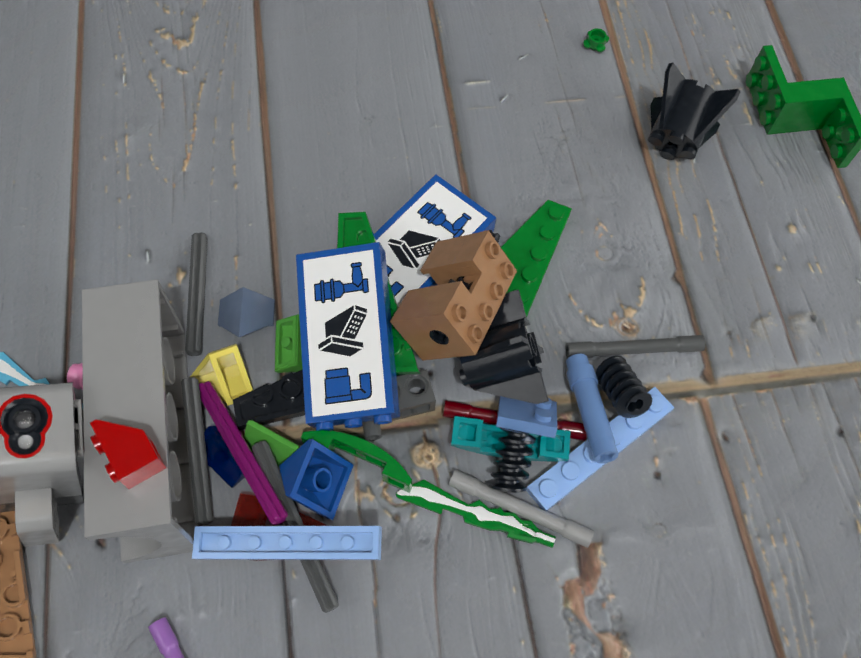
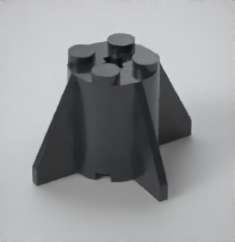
(686, 115)
(507, 357)

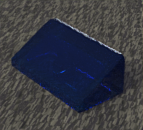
(221, 458)

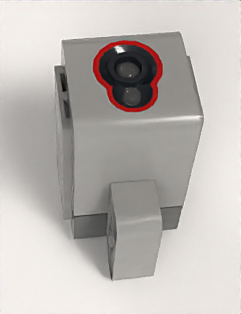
(40, 457)

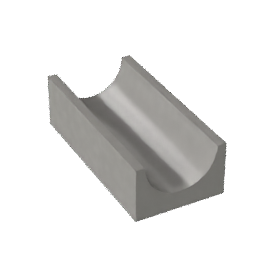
(134, 379)

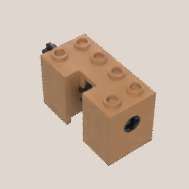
(458, 311)

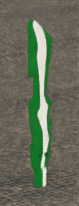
(476, 514)

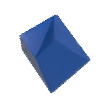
(316, 478)

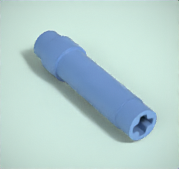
(584, 384)

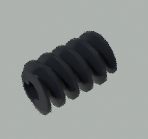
(623, 387)
(513, 461)

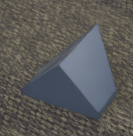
(245, 312)

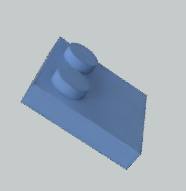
(528, 417)

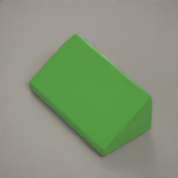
(288, 345)
(280, 446)

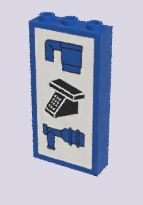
(428, 217)
(346, 337)

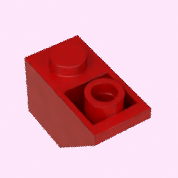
(129, 451)

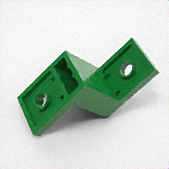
(805, 106)

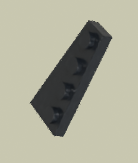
(272, 402)

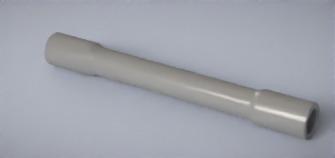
(566, 528)

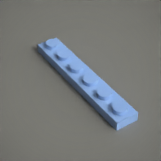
(569, 474)
(287, 542)

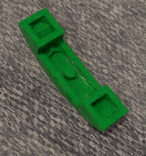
(392, 471)

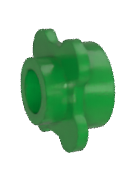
(596, 40)

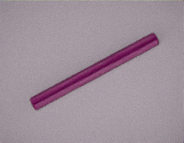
(242, 454)

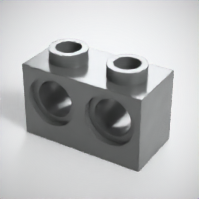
(415, 404)

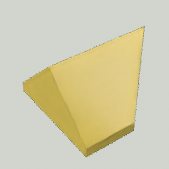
(226, 373)

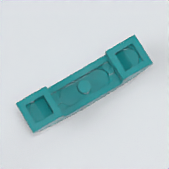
(483, 439)

